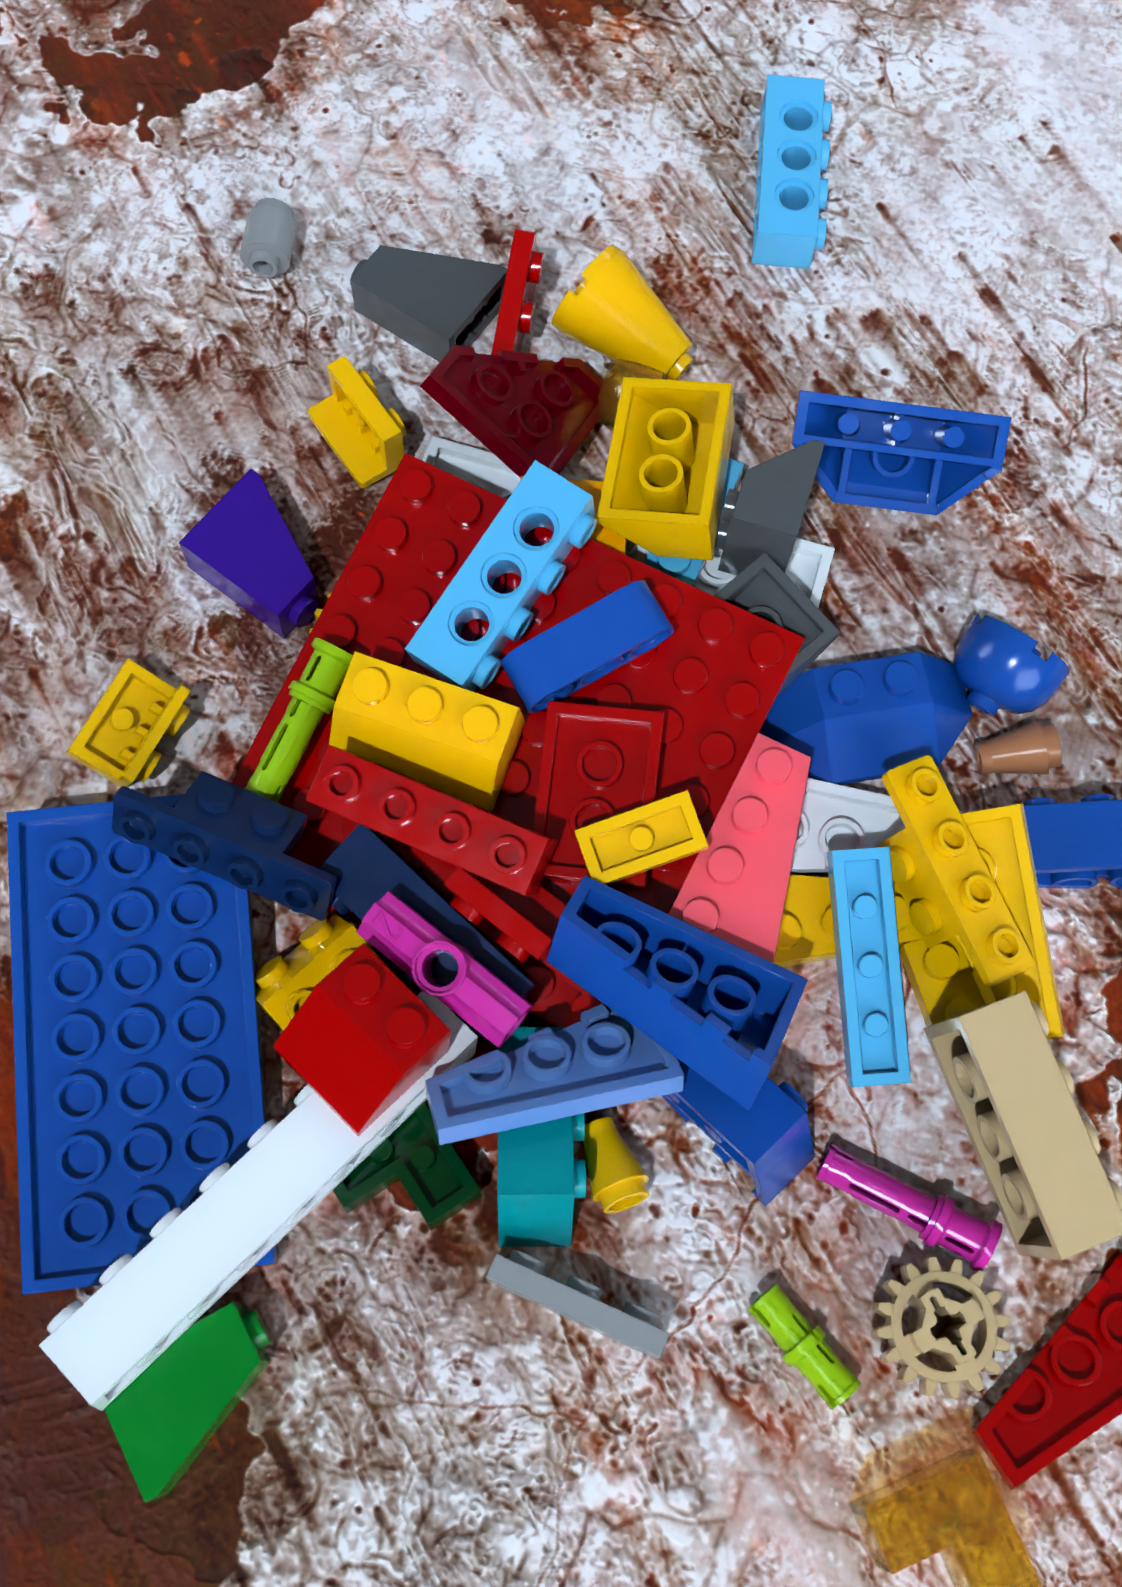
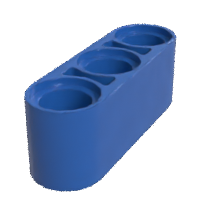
(587, 646)

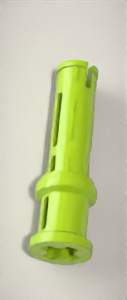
(311, 699)

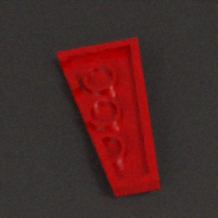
(1064, 1390)

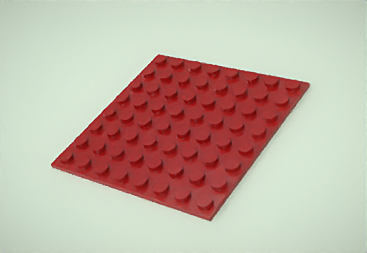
(707, 678)

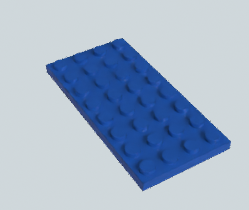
(125, 1038)

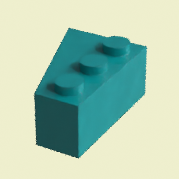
(538, 1175)

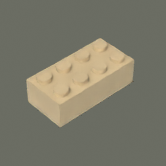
(1027, 1128)

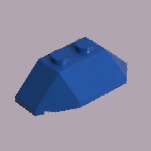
(899, 451)
(870, 715)

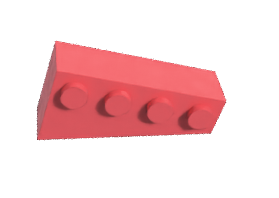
(744, 874)

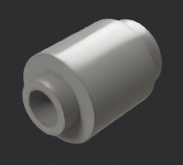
(268, 238)

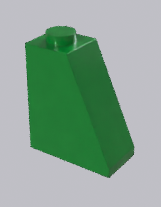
(187, 1396)

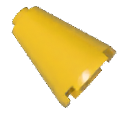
(623, 317)

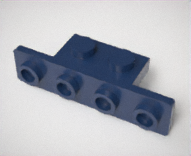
(230, 837)

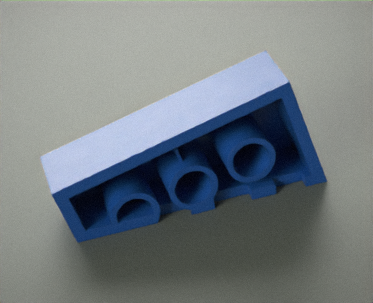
(1076, 841)
(679, 986)

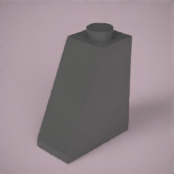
(428, 297)

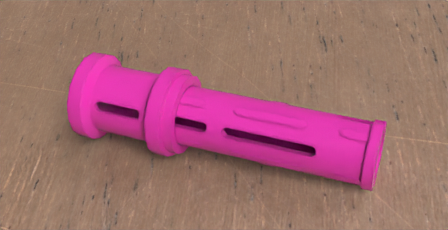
(932, 1217)

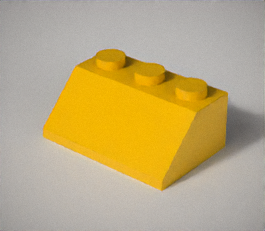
(668, 465)
(426, 729)

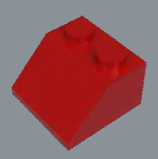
(362, 1039)

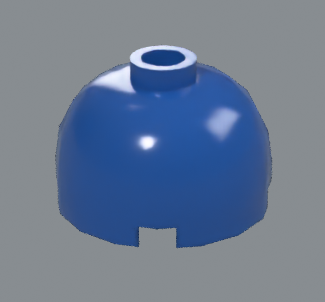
(1005, 668)

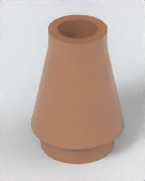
(1021, 751)

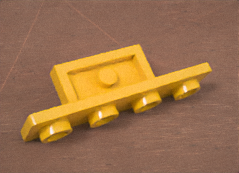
(947, 877)

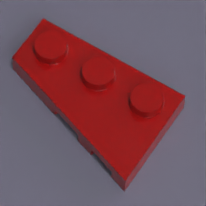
(516, 306)

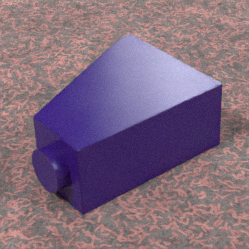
(253, 557)

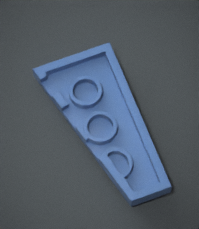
(552, 1077)

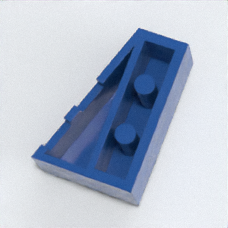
(766, 1142)

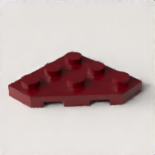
(518, 403)

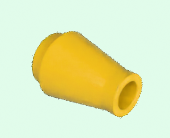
(613, 1170)

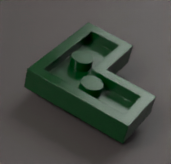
(427, 1171)

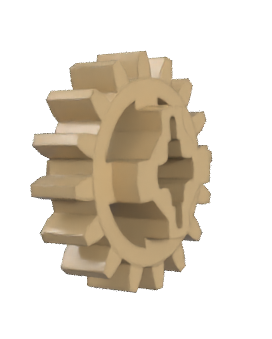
(956, 1347)

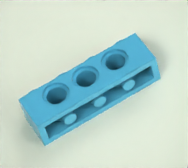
(790, 171)
(537, 501)

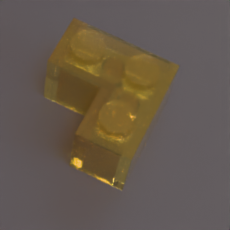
(950, 1512)

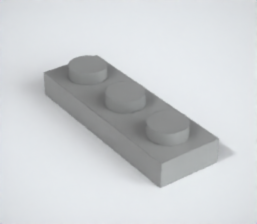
(579, 1302)

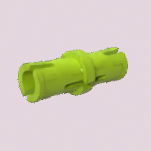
(804, 1346)

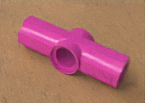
(415, 942)

